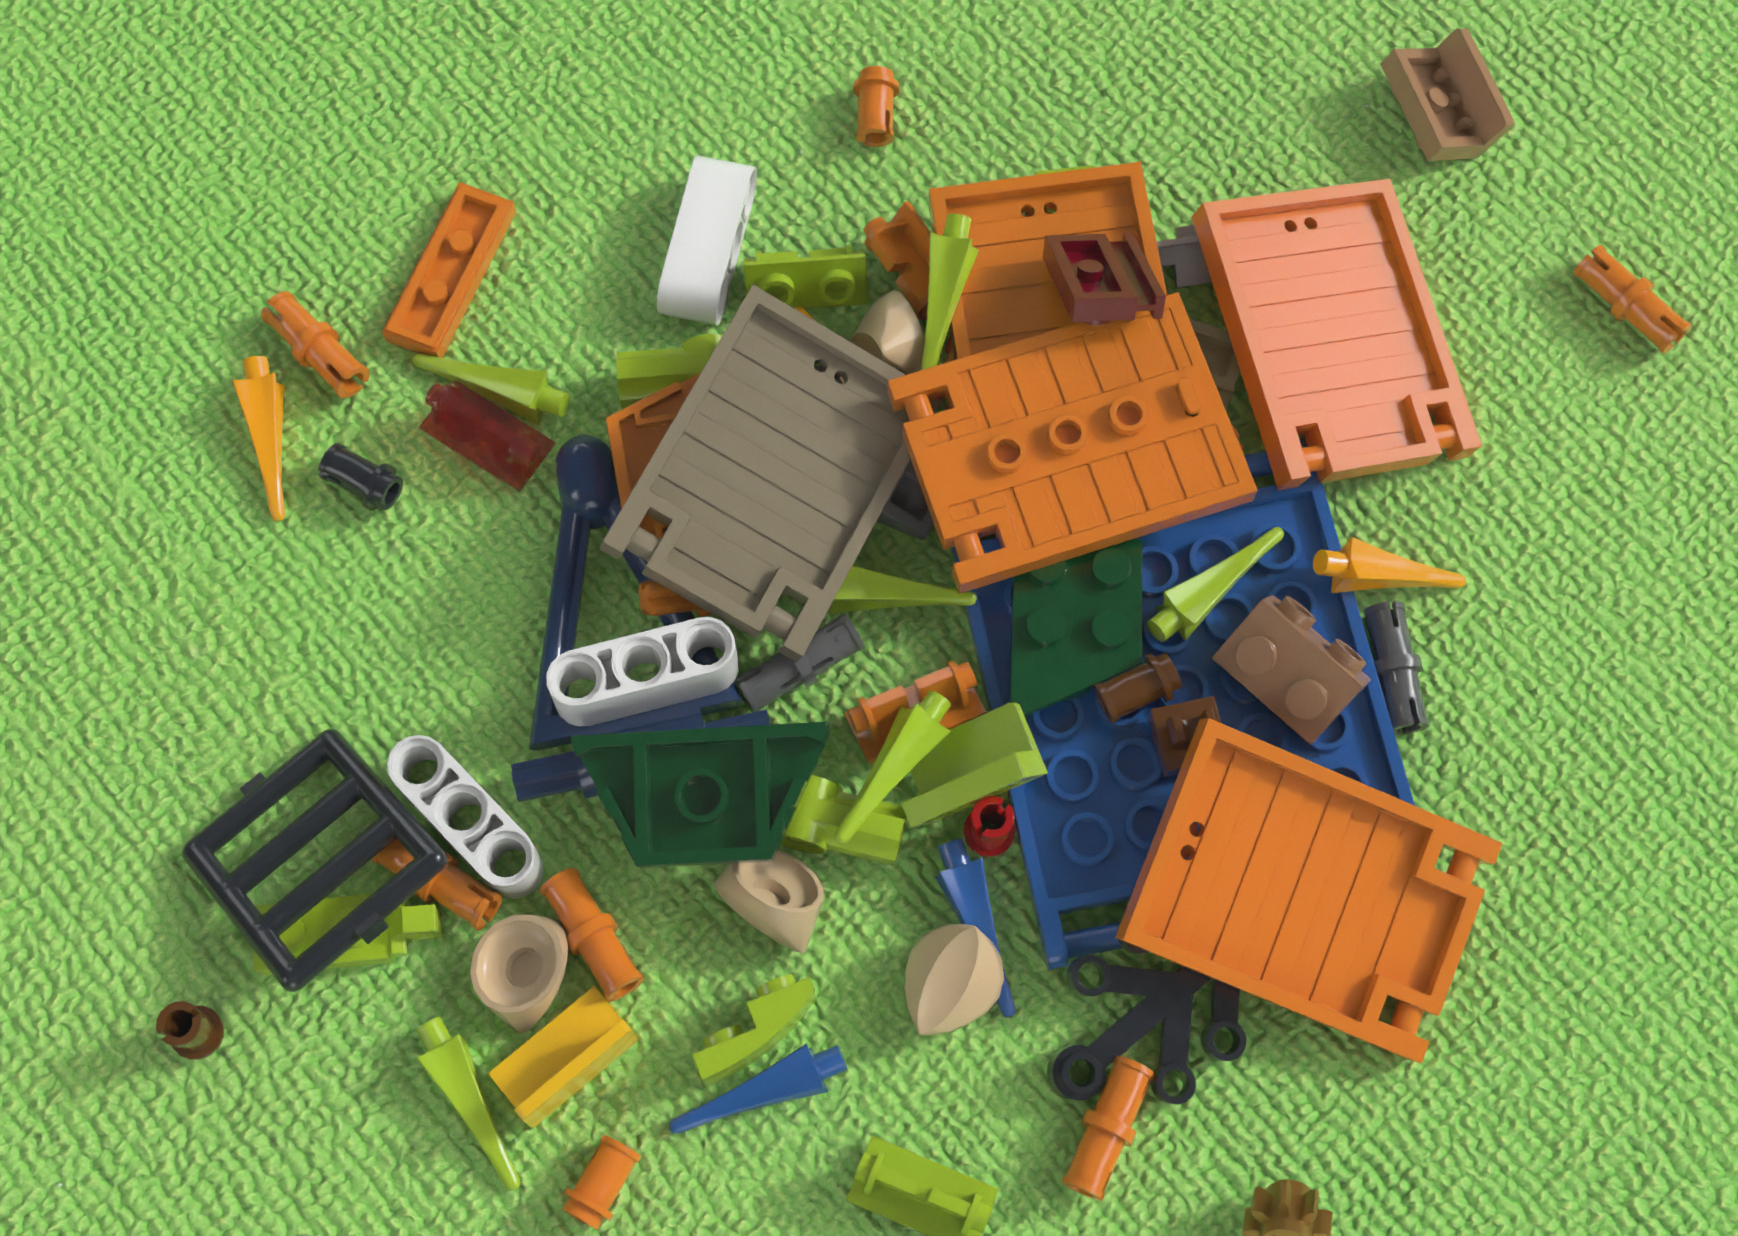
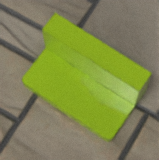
(974, 763)

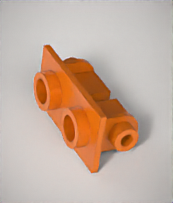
(904, 248)
(875, 715)

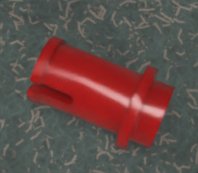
(990, 842)

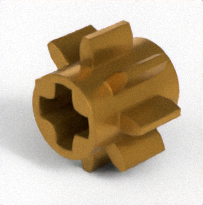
(1286, 1210)

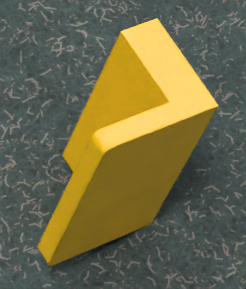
(563, 1057)

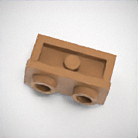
(1448, 97)
(1293, 666)

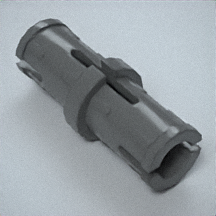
(1397, 666)
(781, 674)

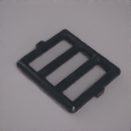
(366, 919)

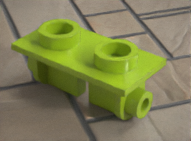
(816, 281)
(920, 1192)

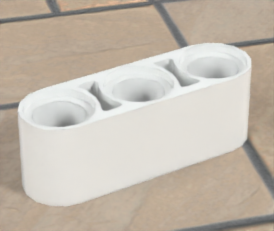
(706, 240)
(612, 661)
(449, 791)

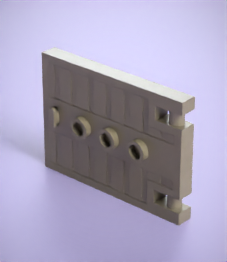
(769, 474)

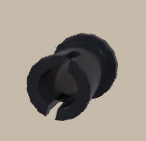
(373, 483)

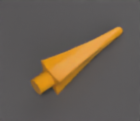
(263, 409)
(1367, 567)

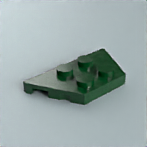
(1075, 625)
(703, 790)

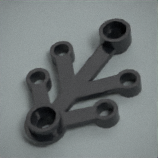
(1166, 1000)

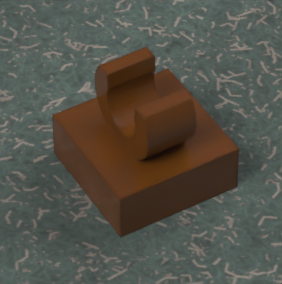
(1174, 729)

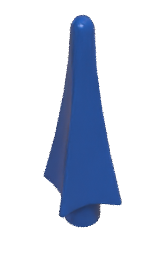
(968, 895)
(791, 1078)

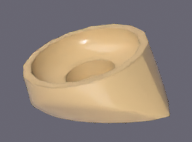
(892, 333)
(775, 897)
(520, 968)
(951, 978)

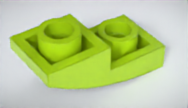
(774, 1014)

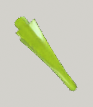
(949, 267)
(516, 389)
(873, 590)
(1193, 599)
(908, 742)
(453, 1071)

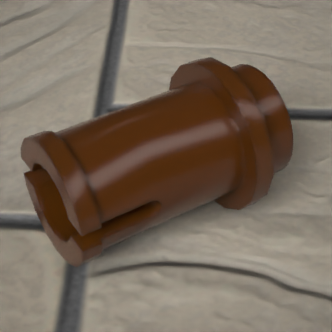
(1138, 687)
(205, 1031)

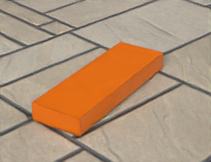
(449, 271)

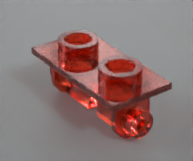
(485, 434)

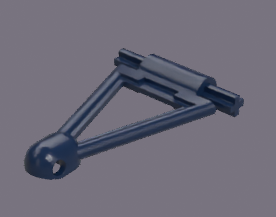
(591, 502)

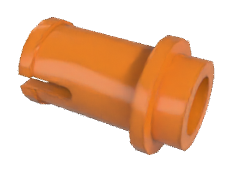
(875, 95)
(600, 1183)

